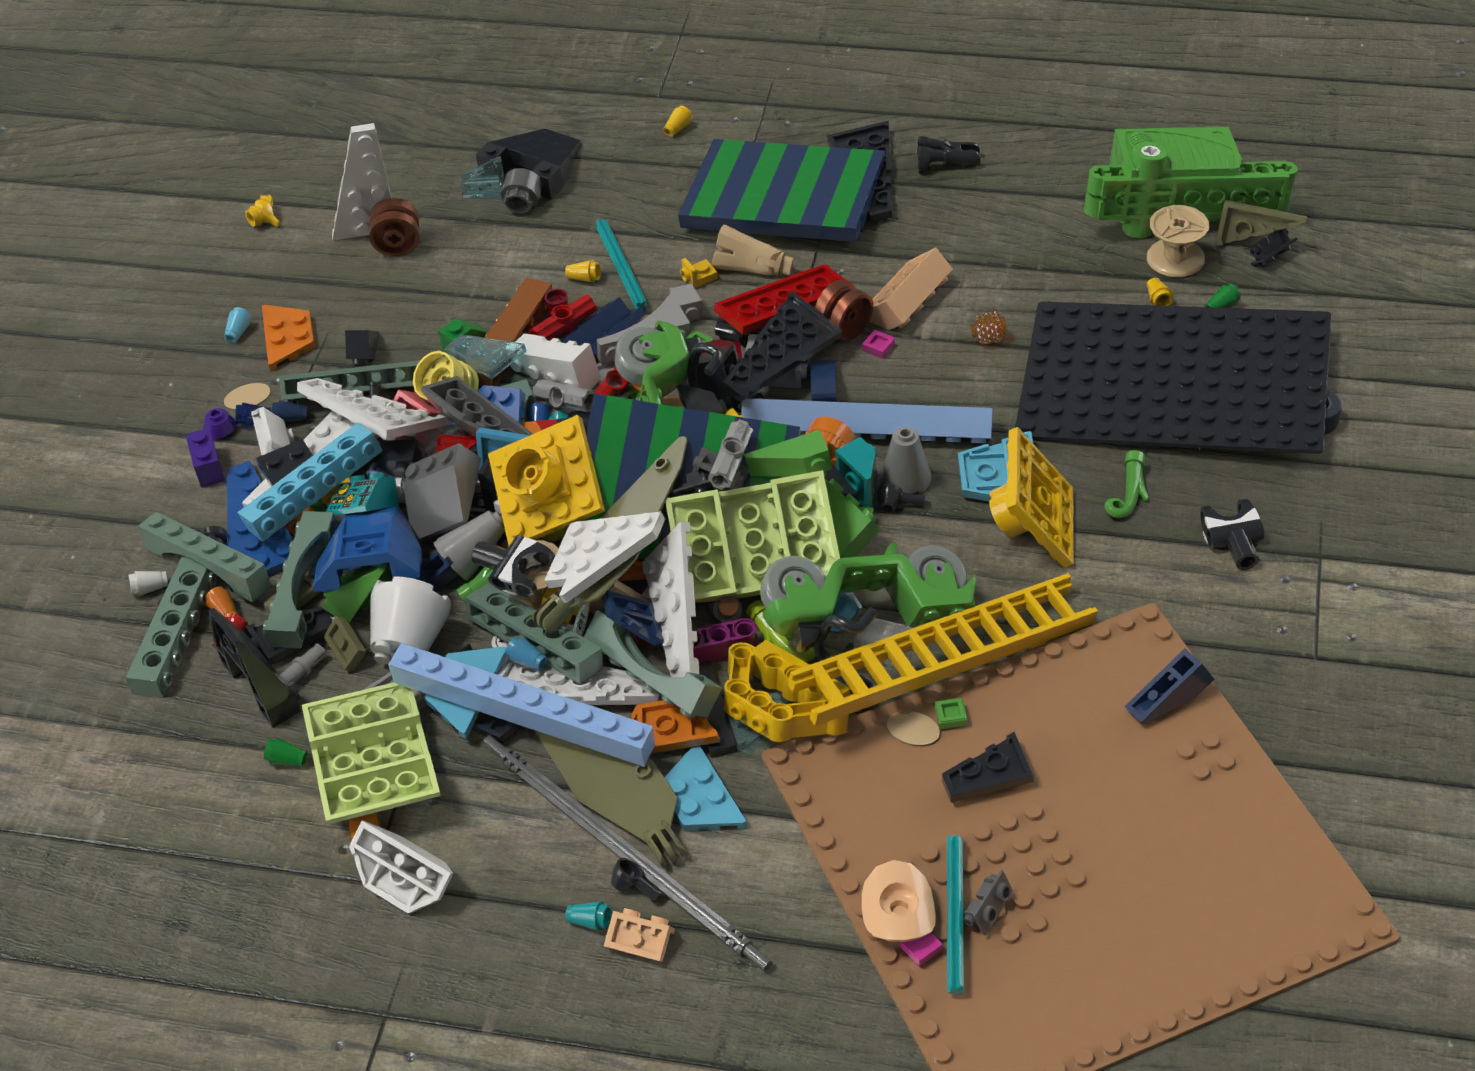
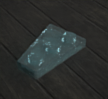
(485, 354)

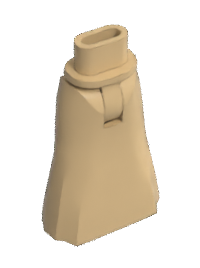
(747, 254)

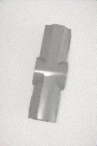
(563, 395)
(730, 454)

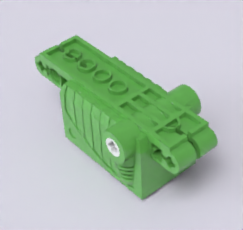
(1181, 168)

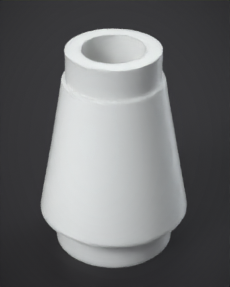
(147, 581)

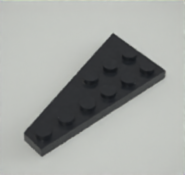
(871, 138)

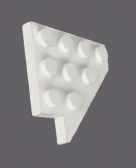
(597, 548)

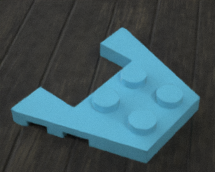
(984, 469)

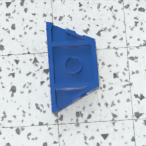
(507, 399)

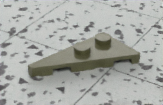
(1246, 220)

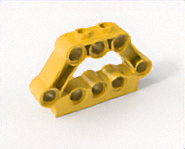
(756, 708)

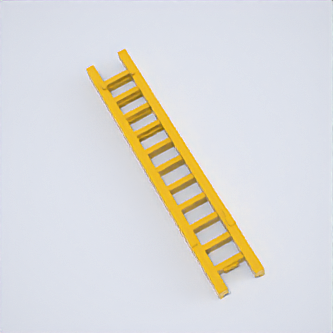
(939, 632)

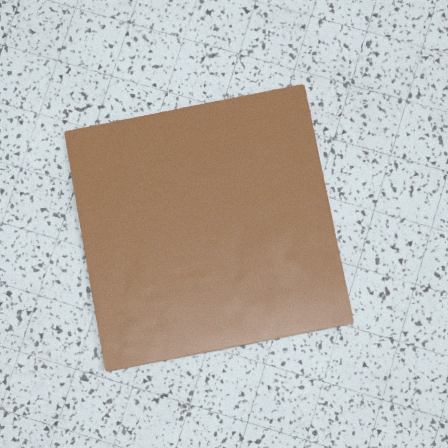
(1145, 862)

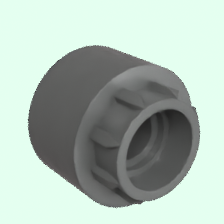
(521, 190)

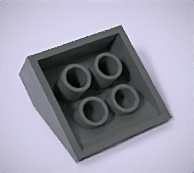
(440, 491)

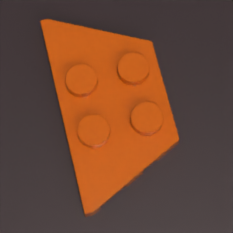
(286, 333)
(673, 728)

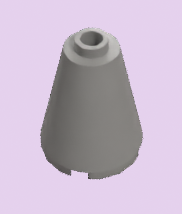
(906, 462)
(460, 542)

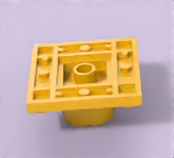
(546, 481)
(1035, 500)

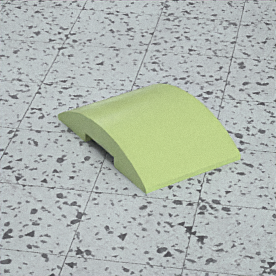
(751, 527)
(369, 752)

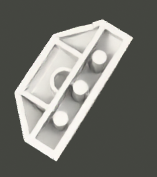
(271, 431)
(398, 868)

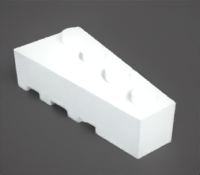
(557, 361)

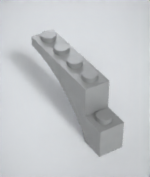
(677, 309)

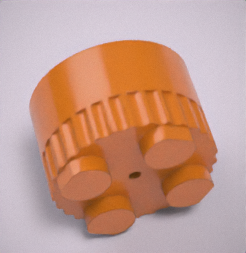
(834, 432)

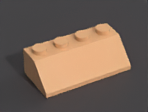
(908, 289)

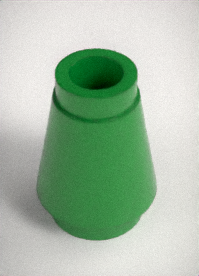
(1225, 297)
(283, 753)

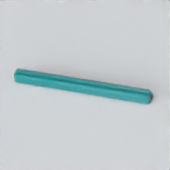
(621, 264)
(955, 939)

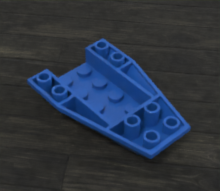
(369, 540)

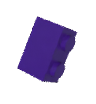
(205, 457)

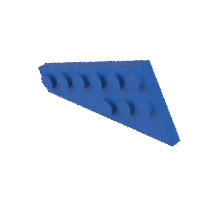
(275, 549)

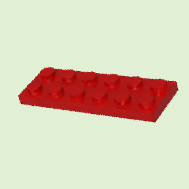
(756, 307)

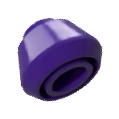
(220, 423)

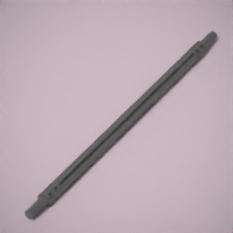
(623, 849)

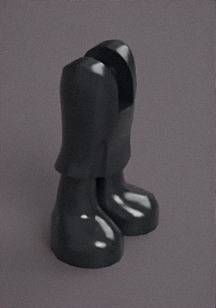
(946, 151)

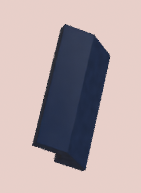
(605, 322)

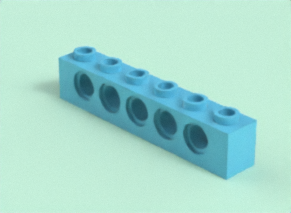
(310, 481)

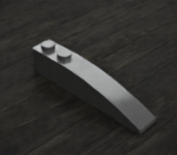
(469, 407)

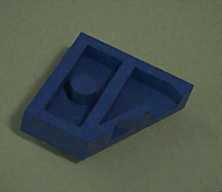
(633, 615)

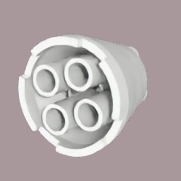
(405, 614)

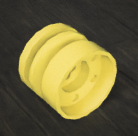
(441, 366)

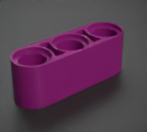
(715, 640)

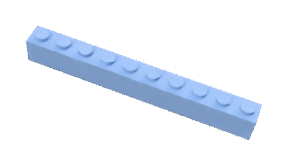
(878, 418)
(523, 704)

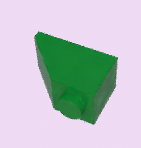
(458, 327)

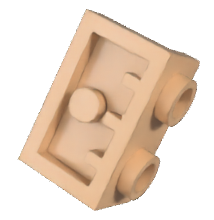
(637, 935)

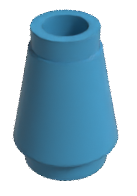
(524, 653)

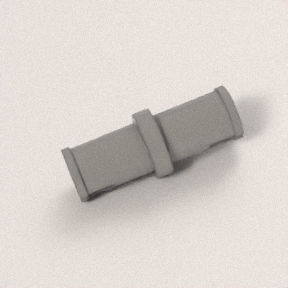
(302, 665)

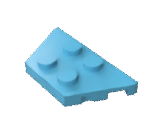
(457, 715)
(702, 795)

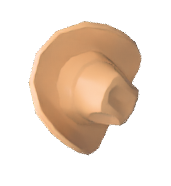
(898, 903)

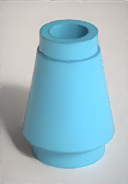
(237, 323)

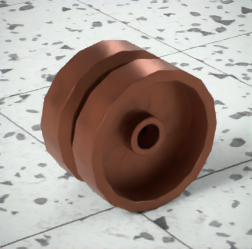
(394, 227)
(846, 308)

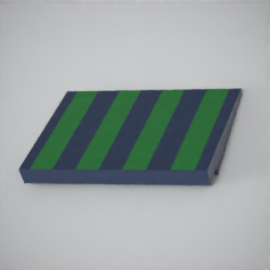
(783, 190)
(632, 434)

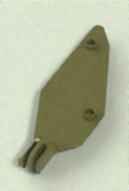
(644, 496)
(620, 791)

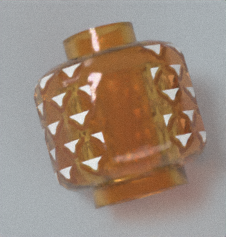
(989, 328)

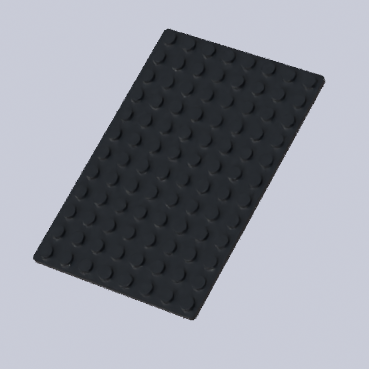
(1177, 376)

